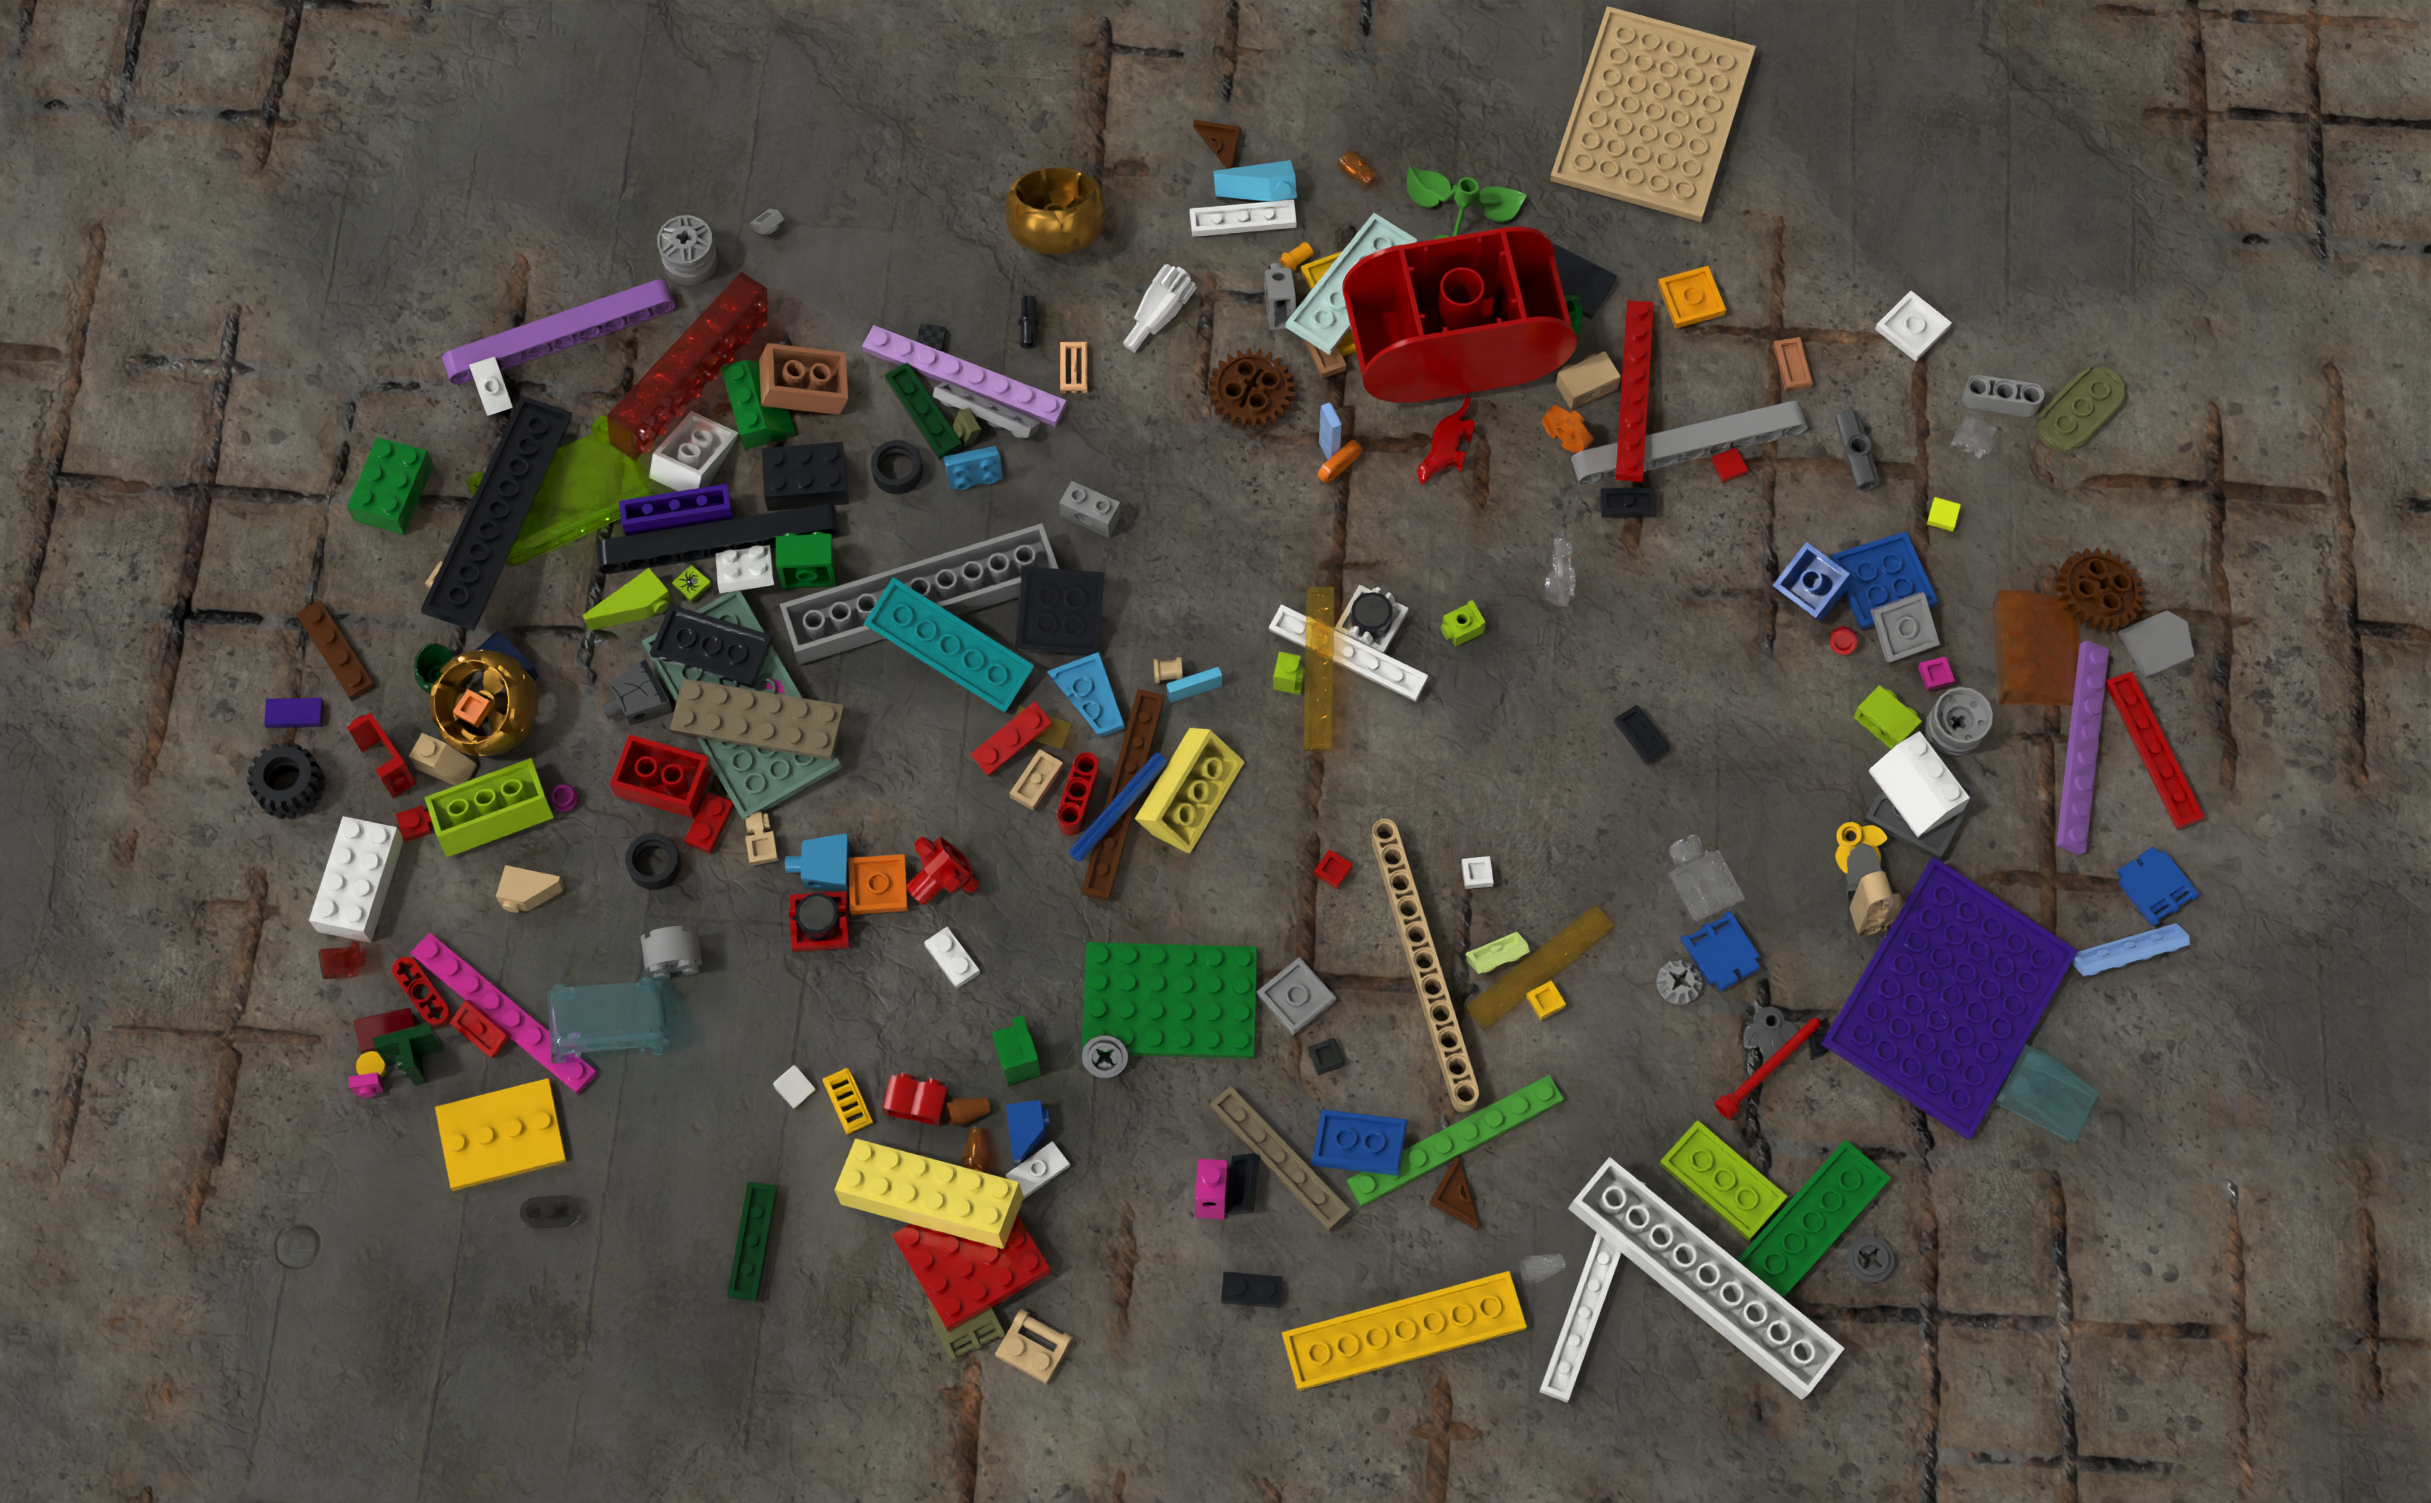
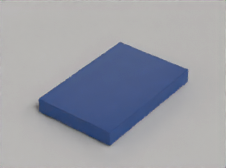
(1360, 1142)

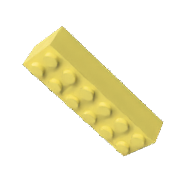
(929, 1193)

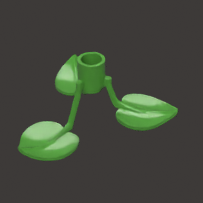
(1430, 187)

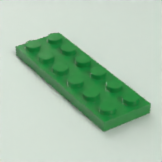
(1814, 1219)

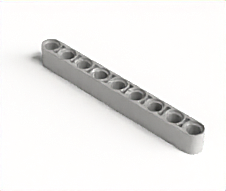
(1697, 441)

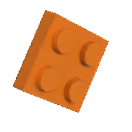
(878, 884)

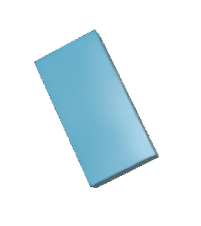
(1194, 685)

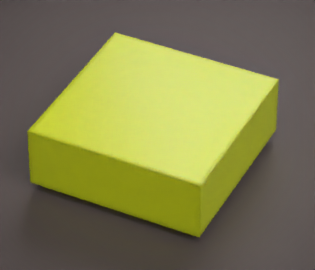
(1943, 514)

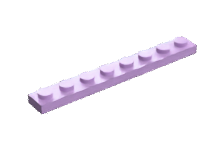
(964, 374)

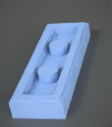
(1329, 430)

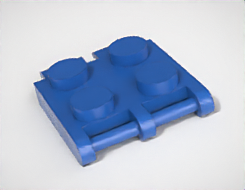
(2155, 885)
(1722, 952)

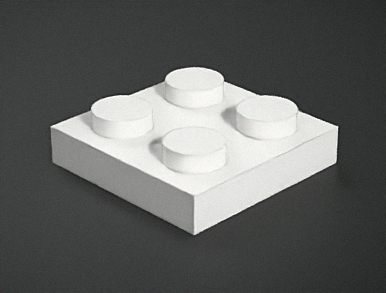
(1913, 326)
(744, 569)

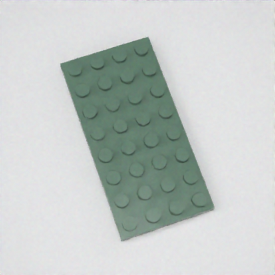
(751, 775)

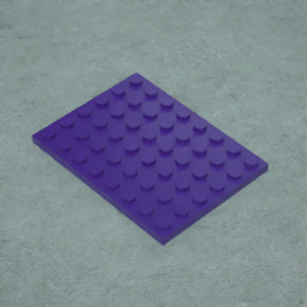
(1949, 998)

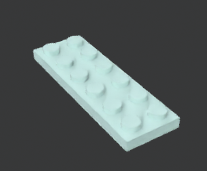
(1323, 313)

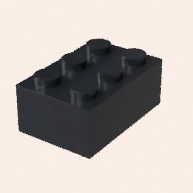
(805, 476)

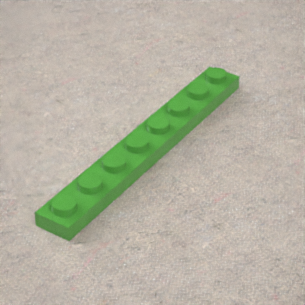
(1459, 1139)

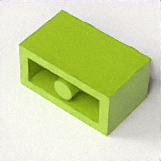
(1887, 717)

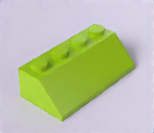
(488, 807)

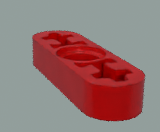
(412, 986)

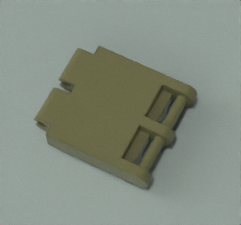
(967, 1332)

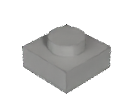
(767, 222)

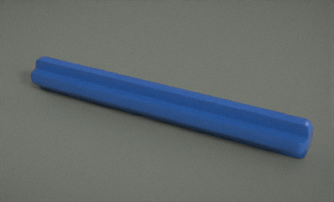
(1118, 807)

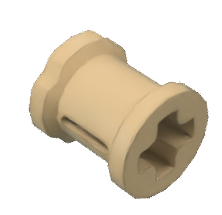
(1167, 670)

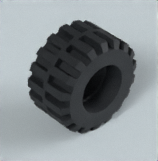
(275, 763)

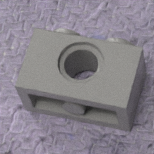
(1090, 509)

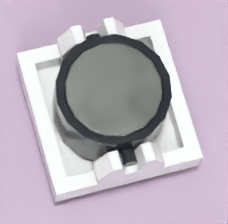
(1372, 618)

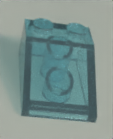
(2047, 1094)

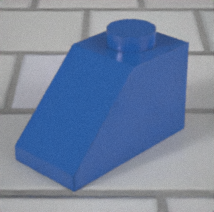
(1026, 1128)

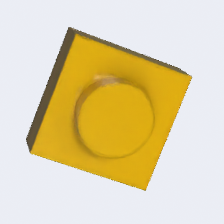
(1545, 1000)

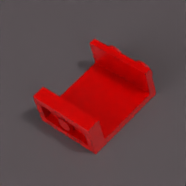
(393, 773)

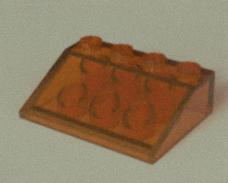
(2034, 649)

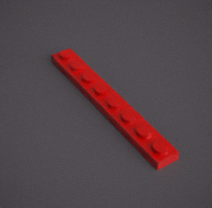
(1634, 391)

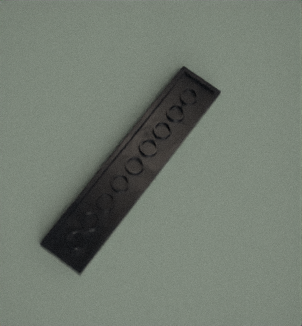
(496, 513)

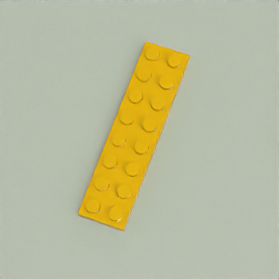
(1403, 1331)

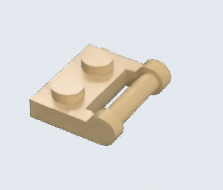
(1029, 1355)

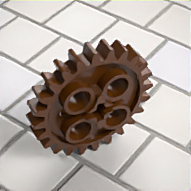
(1273, 398)
(2100, 589)

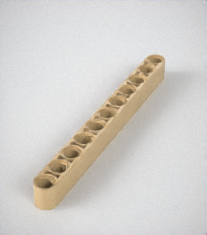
(1429, 976)

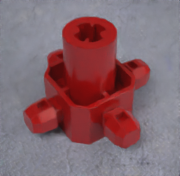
(942, 868)

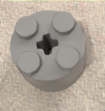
(671, 951)

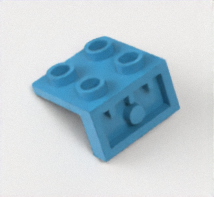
(973, 468)

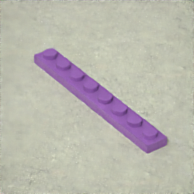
(2082, 748)

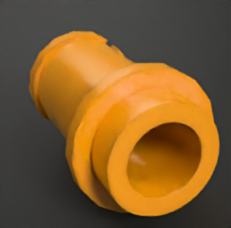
(1296, 256)

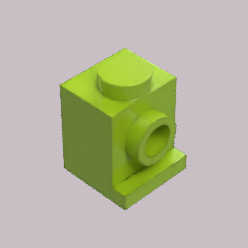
(1462, 633)
(1288, 673)

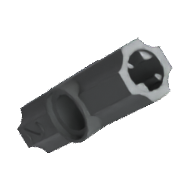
(1860, 463)

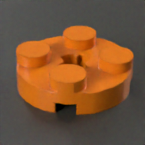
(1568, 428)

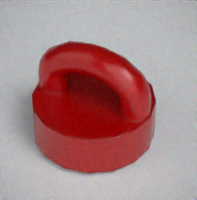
(1843, 640)

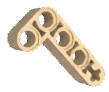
(1874, 904)

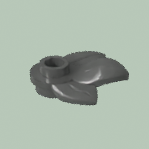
(1768, 1037)

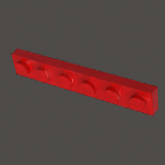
(2154, 750)

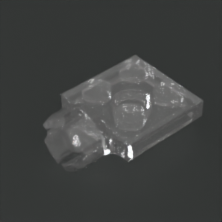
(1561, 582)
(1702, 880)

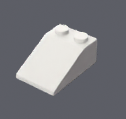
(692, 453)

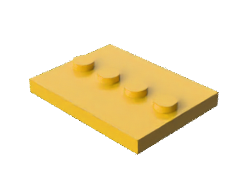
(500, 1134)

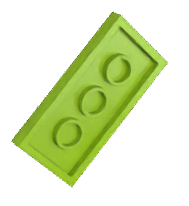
(1723, 1180)

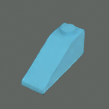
(1257, 182)

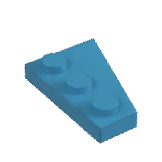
(1090, 692)

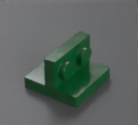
(406, 1049)

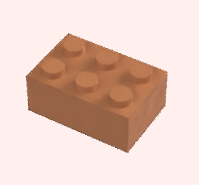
(803, 379)

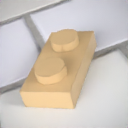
(1036, 779)

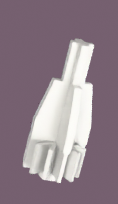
(1160, 304)

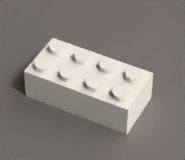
(356, 879)

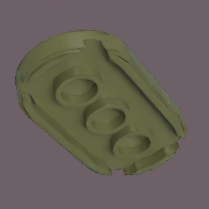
(2080, 409)

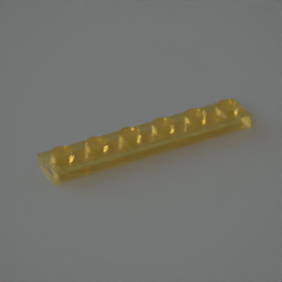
(1319, 669)
(1539, 967)

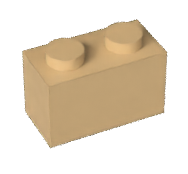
(1588, 380)

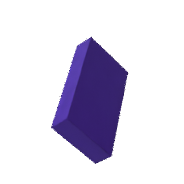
(293, 712)

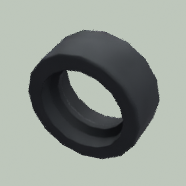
(900, 485)
(645, 842)

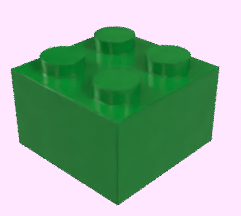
(806, 561)

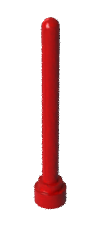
(1729, 1104)

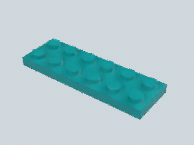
(948, 645)

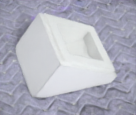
(793, 1087)

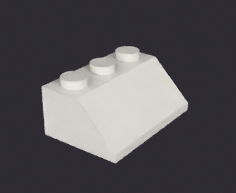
(1919, 784)

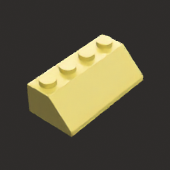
(1190, 789)

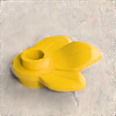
(1868, 835)

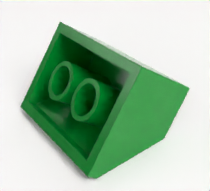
(755, 423)

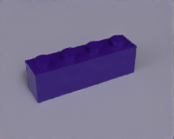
(676, 509)

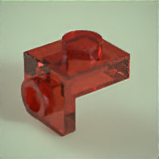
(341, 961)

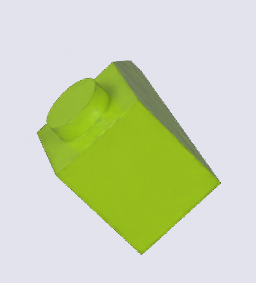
(633, 602)

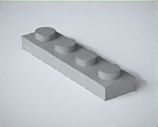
(994, 413)

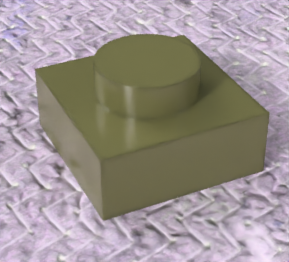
(966, 427)

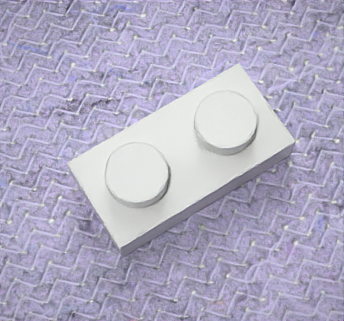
(952, 957)

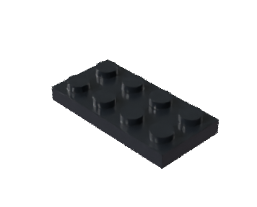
(711, 646)

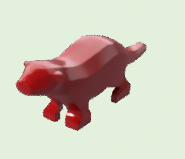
(1445, 444)

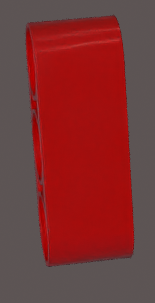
(1078, 805)

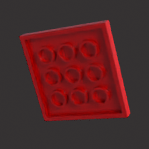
(967, 1275)

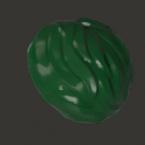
(429, 663)

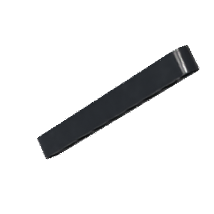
(707, 539)

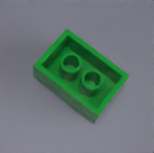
(390, 485)

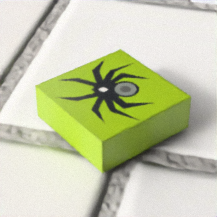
(691, 584)

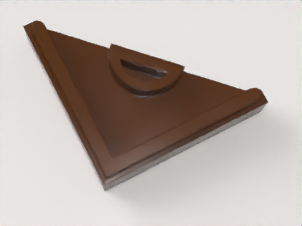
(1221, 139)
(1454, 1196)

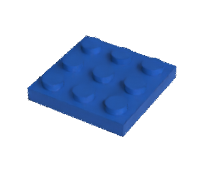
(1882, 574)

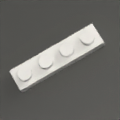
(1242, 218)

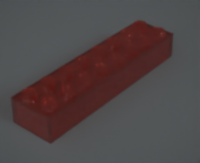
(688, 366)

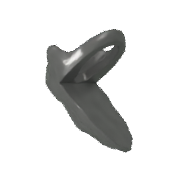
(1860, 862)

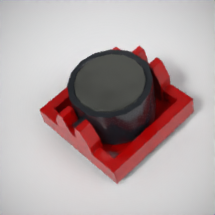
(819, 921)

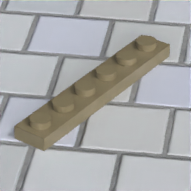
(1279, 1158)

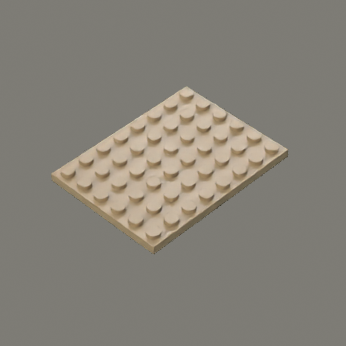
(1653, 114)

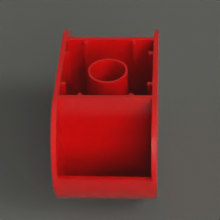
(1458, 315)

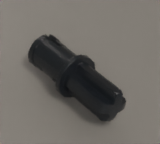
(1028, 322)

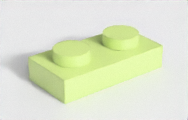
(1497, 952)

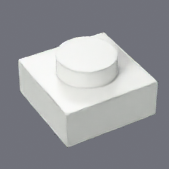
(1477, 872)

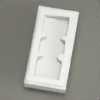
(491, 386)
(1039, 1169)

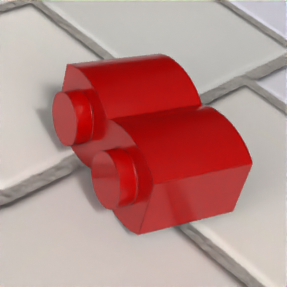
(915, 1099)

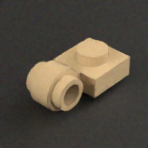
(762, 844)

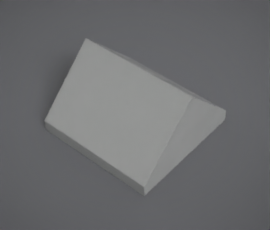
(2158, 643)

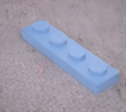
(2130, 949)

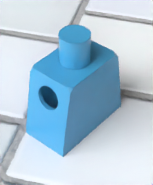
(823, 863)

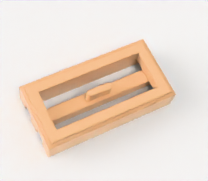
(1073, 387)

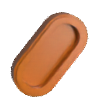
(1339, 461)

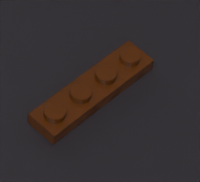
(335, 650)

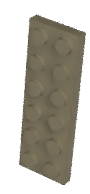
(757, 719)

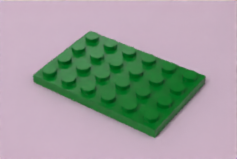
(1172, 998)

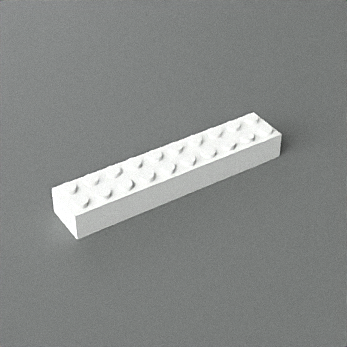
(1706, 1278)

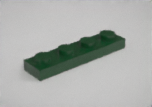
(923, 411)
(752, 1241)

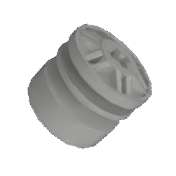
(687, 250)
(1964, 708)

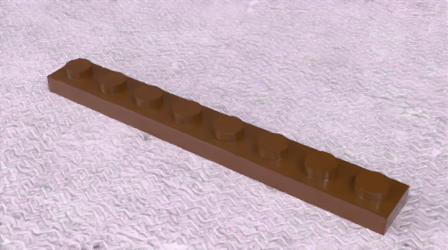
(1132, 757)

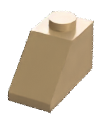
(441, 761)
(526, 889)

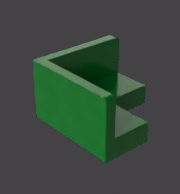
(1016, 1052)

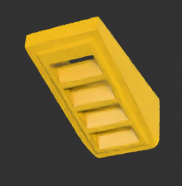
(837, 1079)

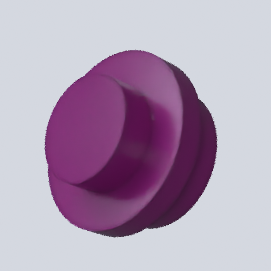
(564, 798)

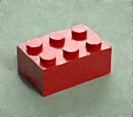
(661, 776)

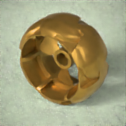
(1055, 210)
(509, 716)

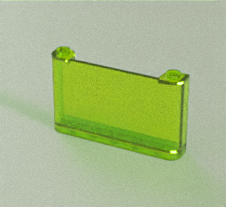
(577, 494)

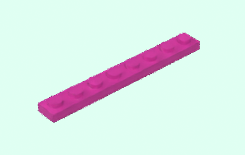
(524, 1029)

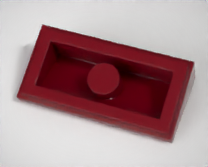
(381, 1024)

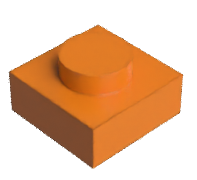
(473, 708)

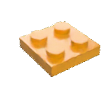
(1691, 297)

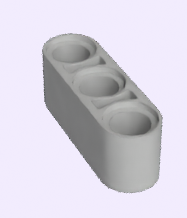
(2014, 390)

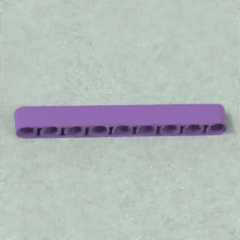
(562, 330)

